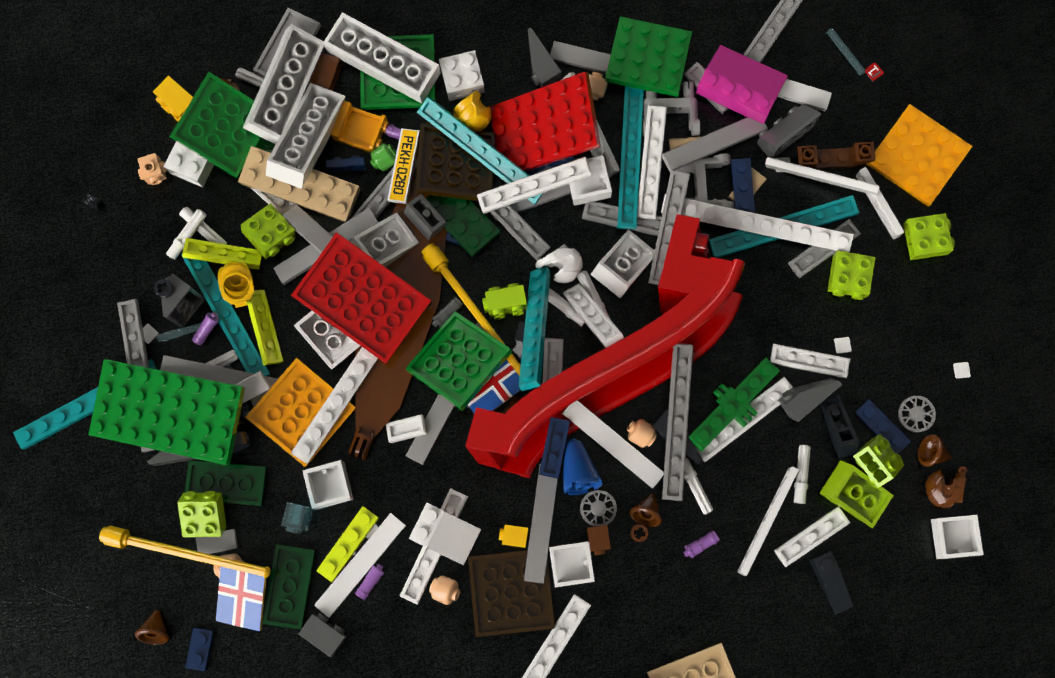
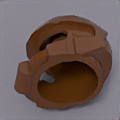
(944, 494)

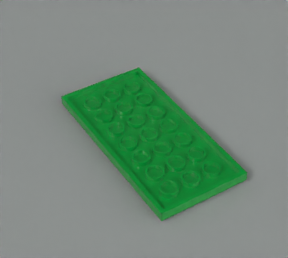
(167, 411)

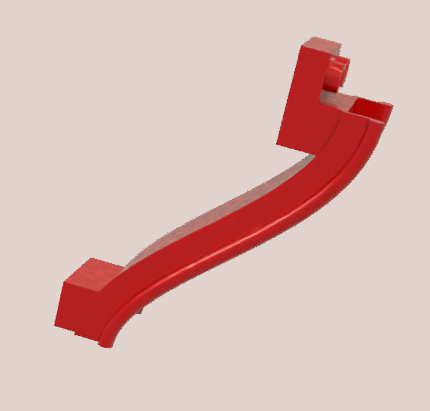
(696, 311)

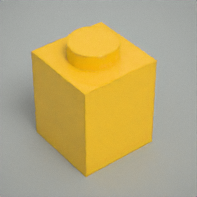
(514, 536)

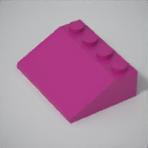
(741, 84)

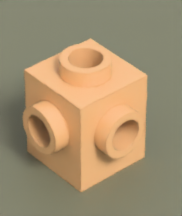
(151, 169)

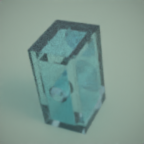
(296, 518)

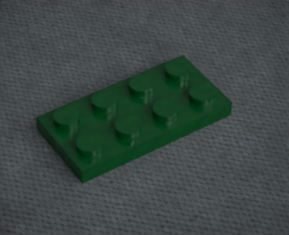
(465, 222)
(236, 482)
(289, 587)

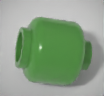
(383, 157)

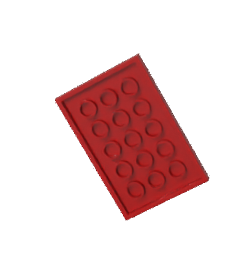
(547, 123)
(361, 298)

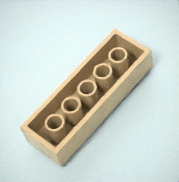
(320, 192)

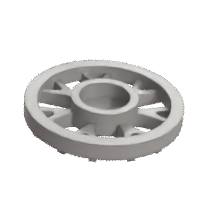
(916, 413)
(598, 508)

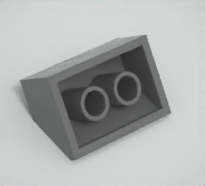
(788, 130)
(182, 303)

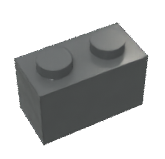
(424, 217)
(323, 634)

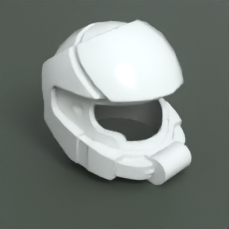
(566, 260)

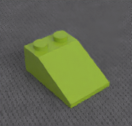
(856, 493)

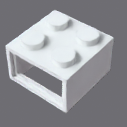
(461, 75)
(188, 165)
(593, 187)
(328, 485)
(957, 537)
(571, 564)

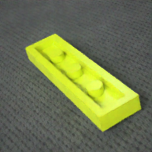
(221, 253)
(264, 328)
(347, 544)

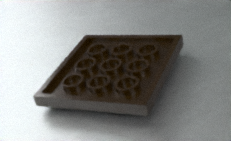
(448, 169)
(504, 600)

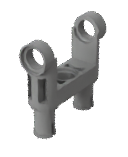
(687, 104)
(698, 169)

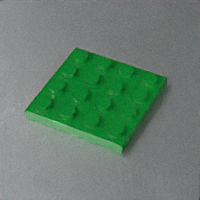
(648, 56)
(381, 96)
(215, 125)
(458, 360)

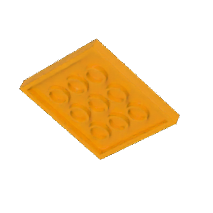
(919, 155)
(292, 405)

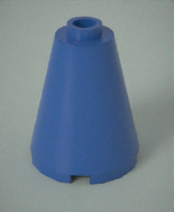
(578, 469)

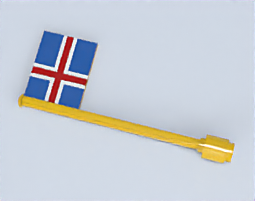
(505, 380)
(240, 583)

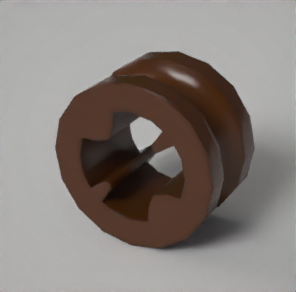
(642, 538)

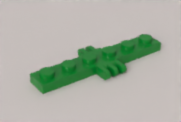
(733, 404)

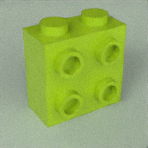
(268, 231)
(928, 236)
(851, 274)
(505, 301)
(879, 460)
(202, 514)

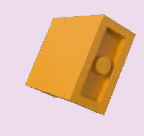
(359, 128)

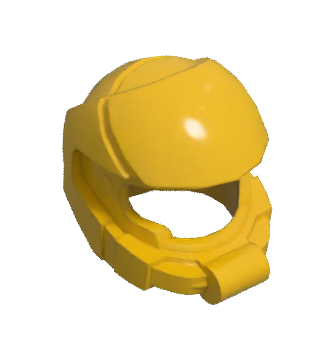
(473, 112)
(236, 283)

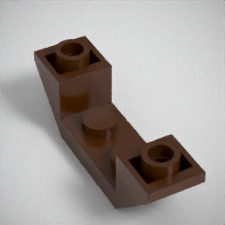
(836, 158)

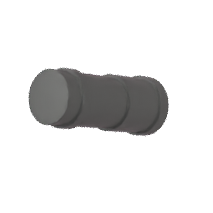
(443, 315)

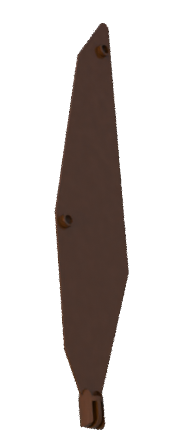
(386, 384)

